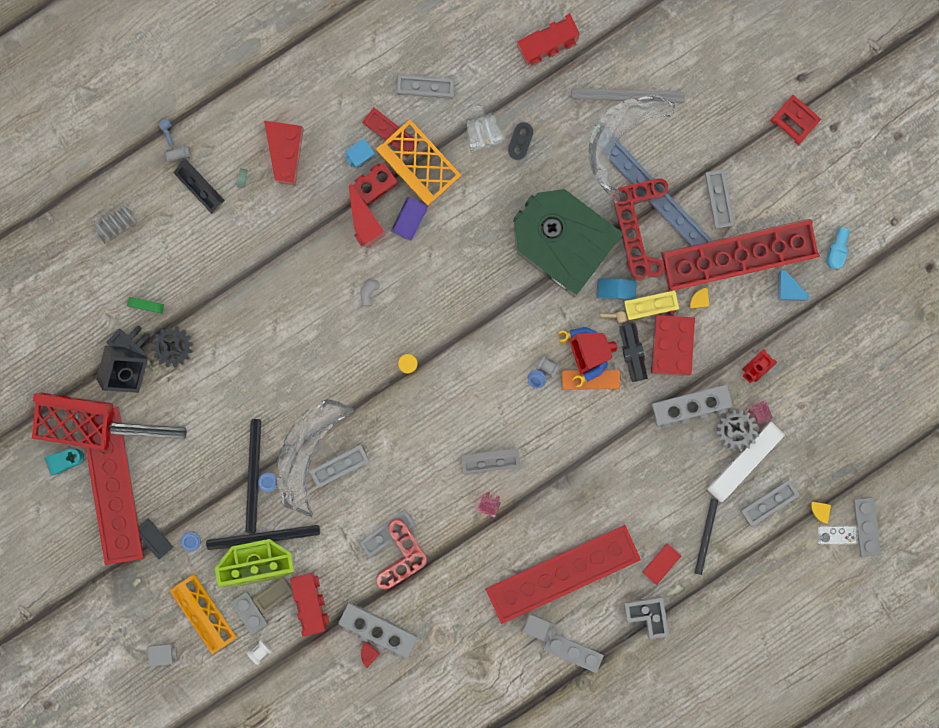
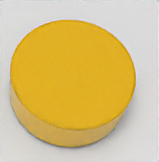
(407, 363)

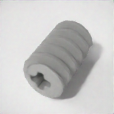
(113, 223)

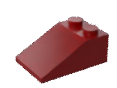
(366, 226)

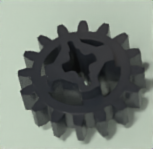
(178, 339)

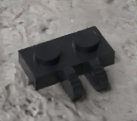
(121, 339)

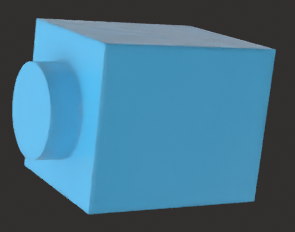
(359, 154)

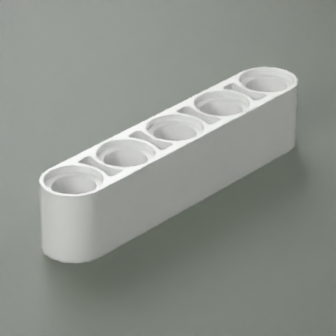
(745, 462)

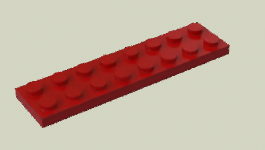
(113, 494)
(563, 574)

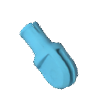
(838, 251)

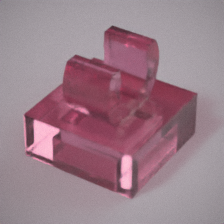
(762, 412)
(489, 506)

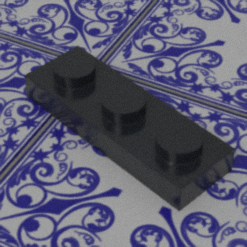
(198, 186)

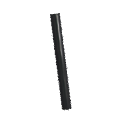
(706, 536)

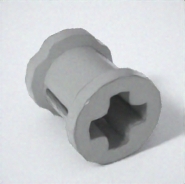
(548, 366)

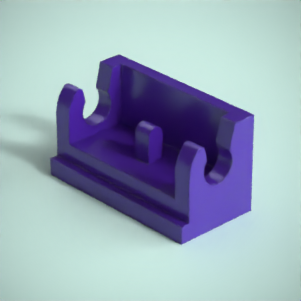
(409, 218)

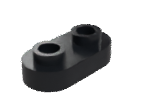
(520, 141)

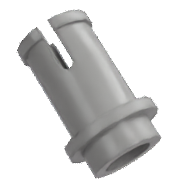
(179, 153)

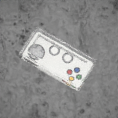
(838, 535)

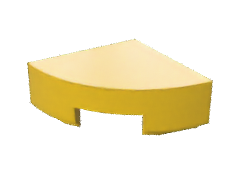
(700, 299)
(821, 511)

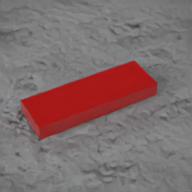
(386, 128)

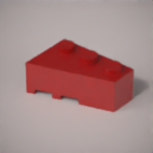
(549, 41)
(285, 150)

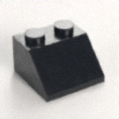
(121, 370)

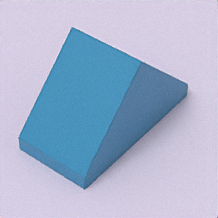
(616, 289)
(789, 289)

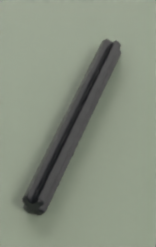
(253, 475)
(277, 535)

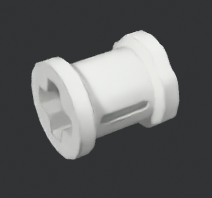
(259, 652)

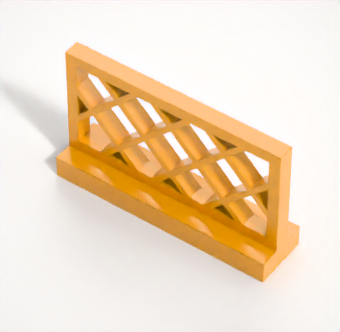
(405, 173)

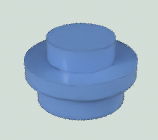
(537, 379)
(267, 482)
(190, 541)

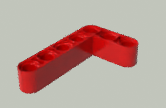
(632, 224)

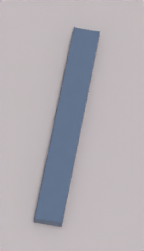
(666, 205)

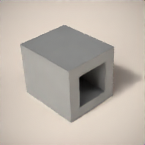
(540, 628)
(162, 654)

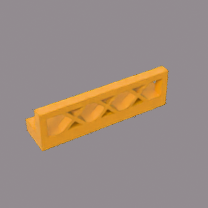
(200, 616)

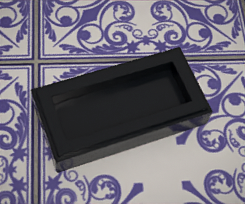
(154, 539)

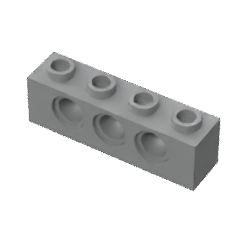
(719, 393)
(389, 629)

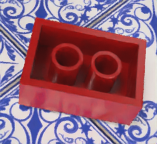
(673, 345)

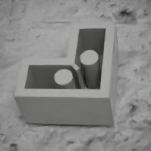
(650, 610)

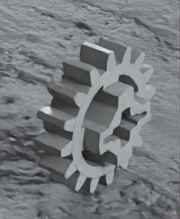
(736, 438)

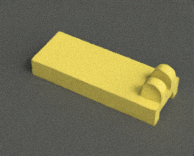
(651, 305)

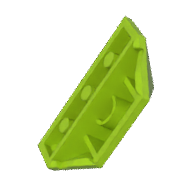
(253, 564)

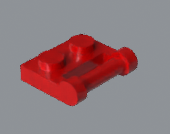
(800, 115)

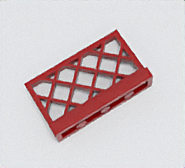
(75, 404)

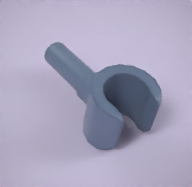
(164, 125)

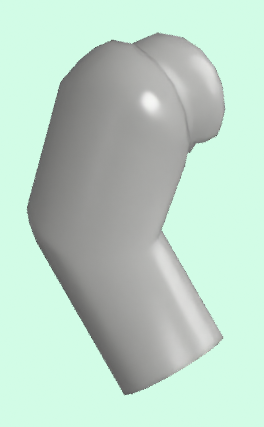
(366, 290)

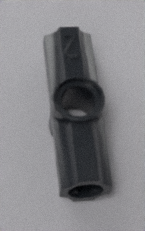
(633, 352)

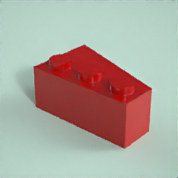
(309, 604)

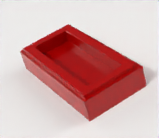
(661, 564)

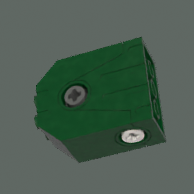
(574, 247)

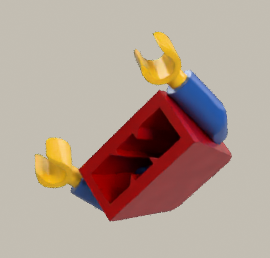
(589, 351)

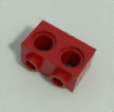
(378, 188)

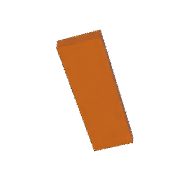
(607, 380)

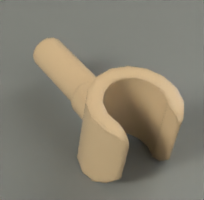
(621, 316)

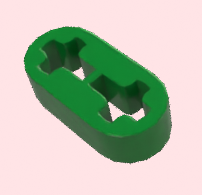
(145, 305)

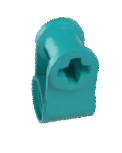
(61, 461)

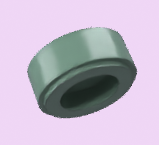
(242, 178)

